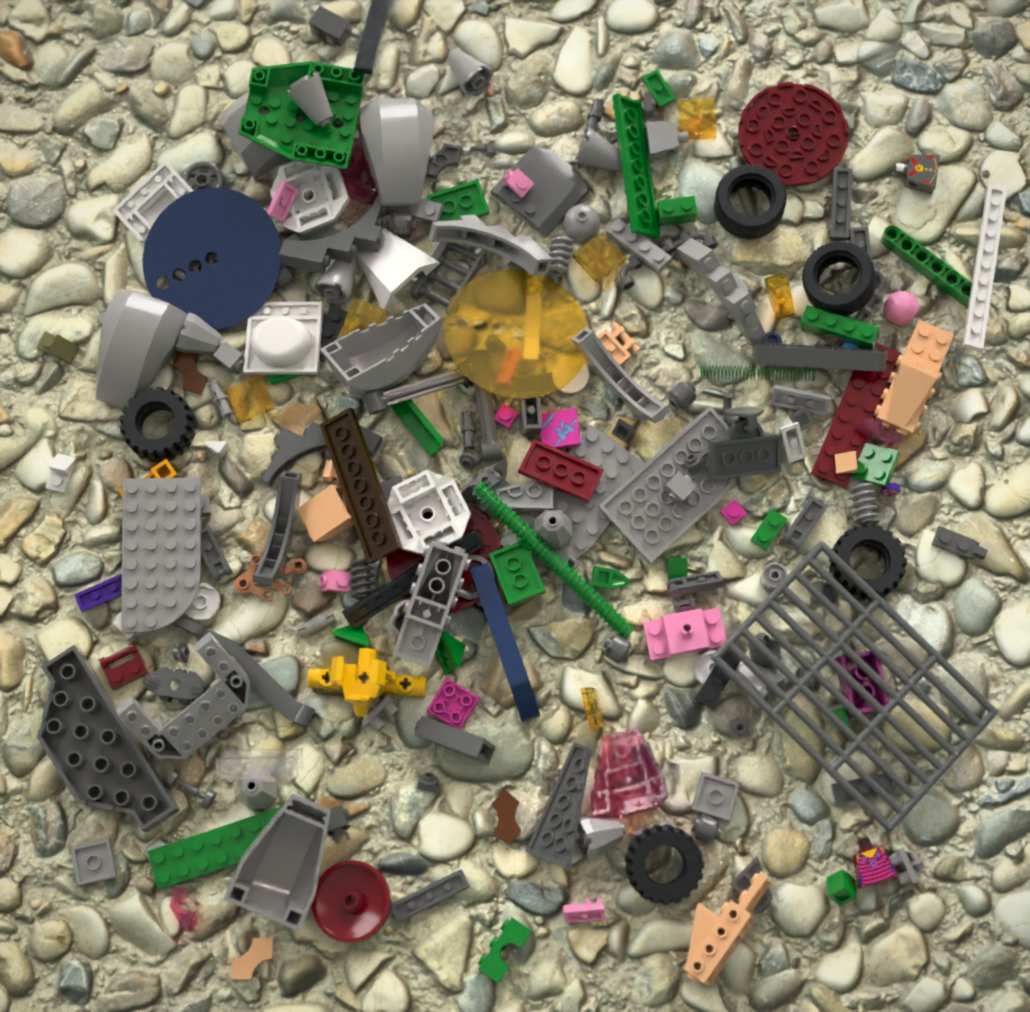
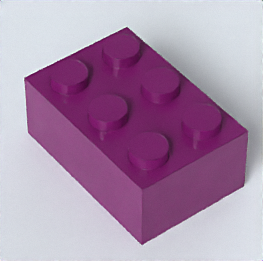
(864, 680)

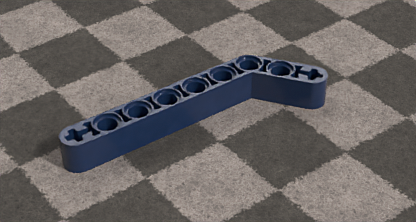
(505, 642)

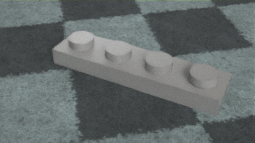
(638, 245)

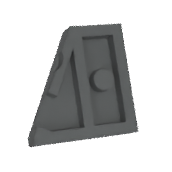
(742, 883)

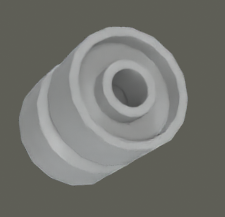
(772, 576)

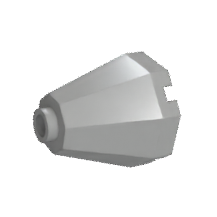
(198, 337)
(554, 528)
(757, 685)
(261, 796)
(598, 835)

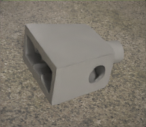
(663, 139)

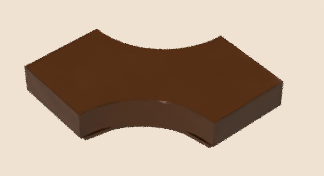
(193, 379)
(507, 827)

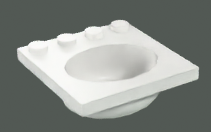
(284, 339)

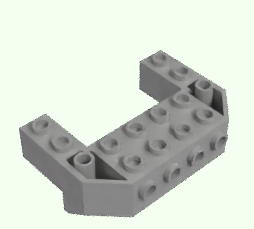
(203, 717)

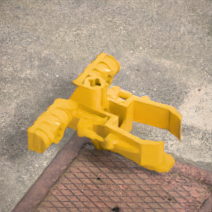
(361, 695)

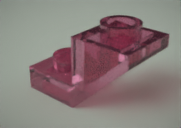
(874, 432)
(186, 918)

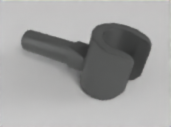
(489, 148)

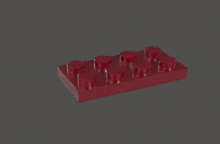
(561, 471)

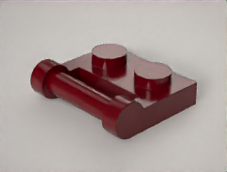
(127, 671)

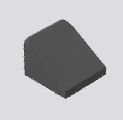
(825, 589)

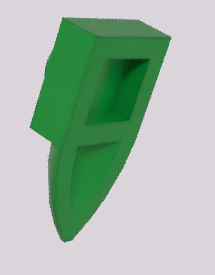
(608, 578)

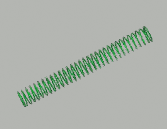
(813, 371)

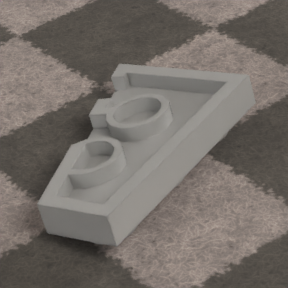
(527, 496)

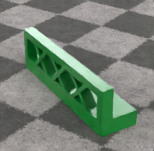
(419, 426)

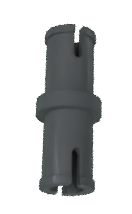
(594, 115)
(468, 430)

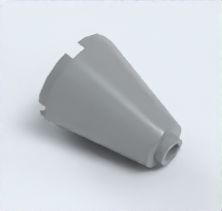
(470, 73)
(312, 99)
(598, 152)
(337, 282)

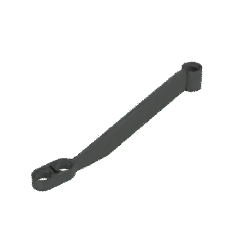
(257, 675)

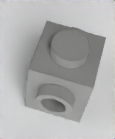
(680, 487)

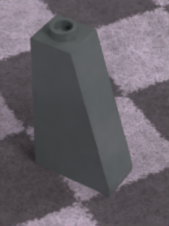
(455, 739)

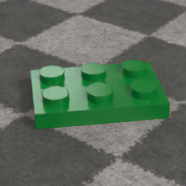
(461, 201)
(517, 573)

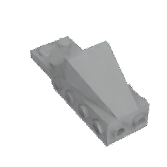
(431, 602)

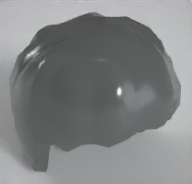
(770, 644)

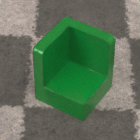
(841, 887)

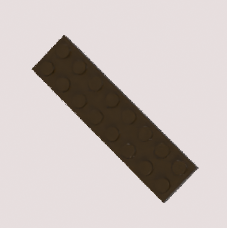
(360, 486)

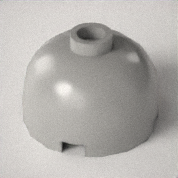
(581, 223)

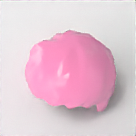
(900, 307)

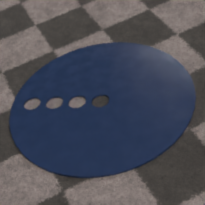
(246, 251)

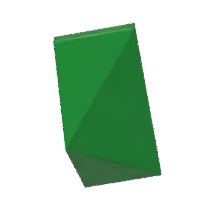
(355, 636)
(449, 652)

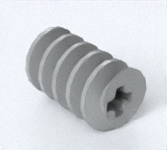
(558, 251)
(863, 505)

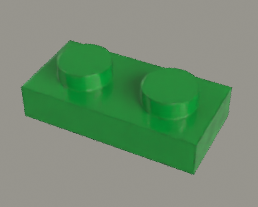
(658, 87)
(768, 529)

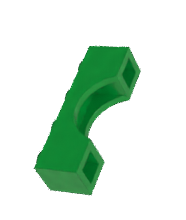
(823, 322)

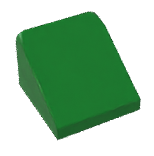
(677, 567)
(842, 715)

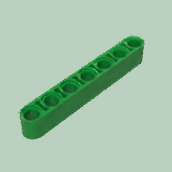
(930, 261)

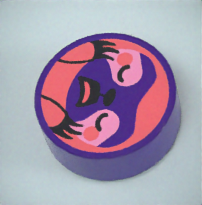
(892, 489)

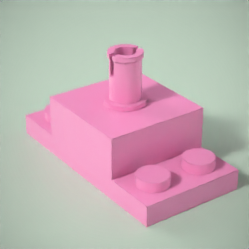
(684, 633)

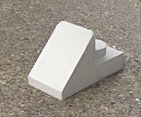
(793, 442)
(61, 472)

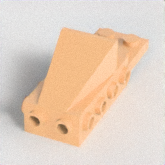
(913, 380)
(718, 937)

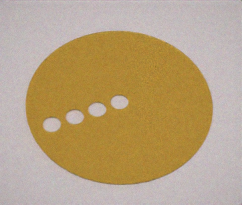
(511, 366)

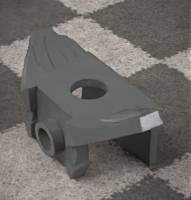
(493, 477)
(160, 680)

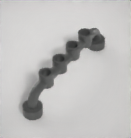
(669, 247)
(866, 311)

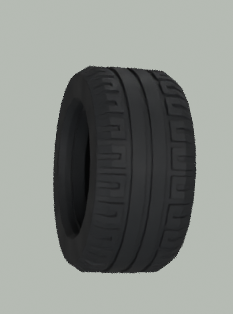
(756, 177)
(839, 253)

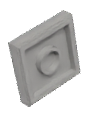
(715, 796)
(93, 862)

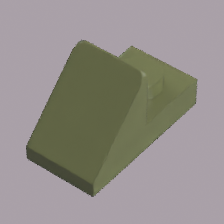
(57, 347)

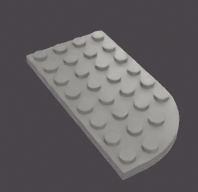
(641, 504)
(586, 518)
(159, 551)

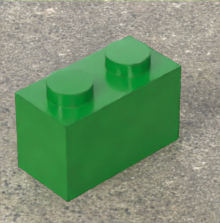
(676, 211)

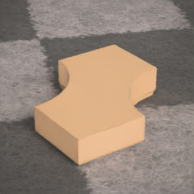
(244, 966)

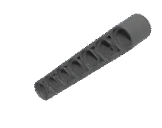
(820, 357)

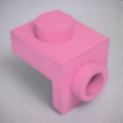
(518, 182)
(335, 581)

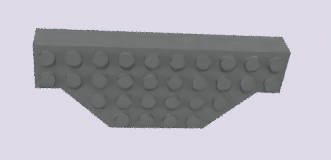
(96, 748)

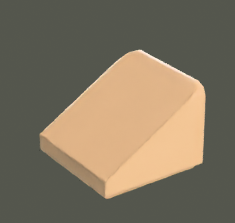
(846, 462)

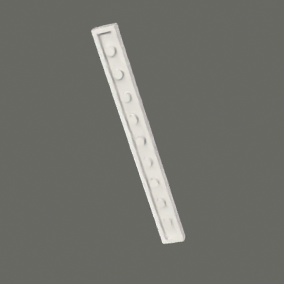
(984, 268)

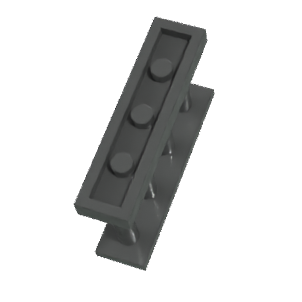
(420, 286)

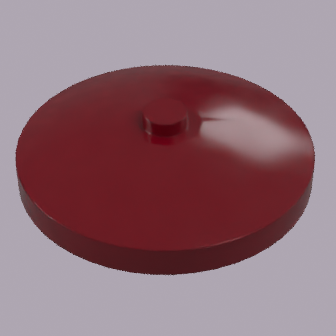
(351, 901)

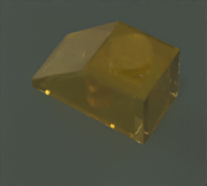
(779, 295)

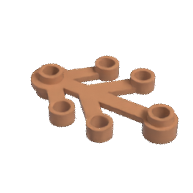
(250, 587)

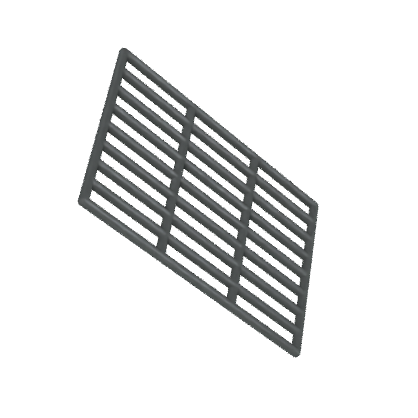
(883, 712)

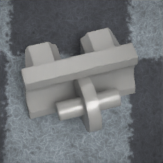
(386, 706)
(909, 875)

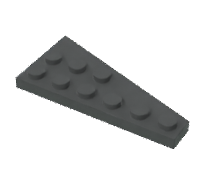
(559, 822)

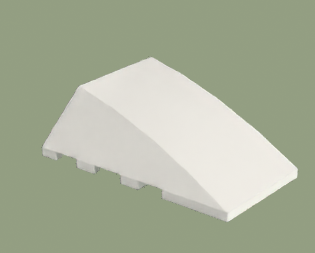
(393, 267)

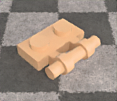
(618, 352)

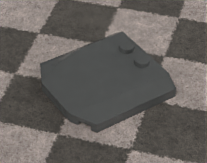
(554, 190)

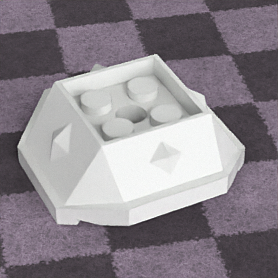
(317, 180)
(428, 494)

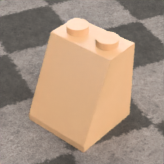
(326, 514)

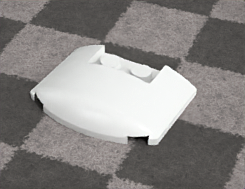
(150, 198)

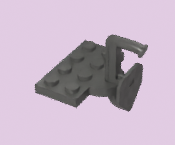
(746, 447)

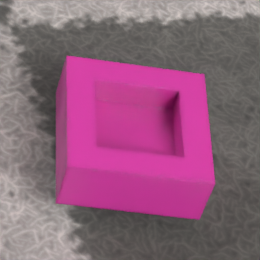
(506, 416)
(733, 513)

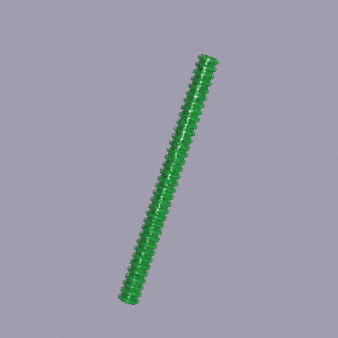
(553, 560)

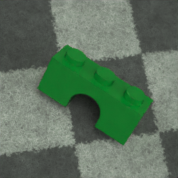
(493, 964)

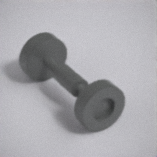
(174, 778)

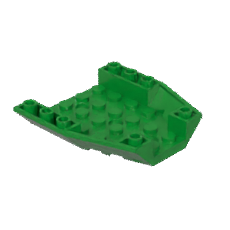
(304, 139)

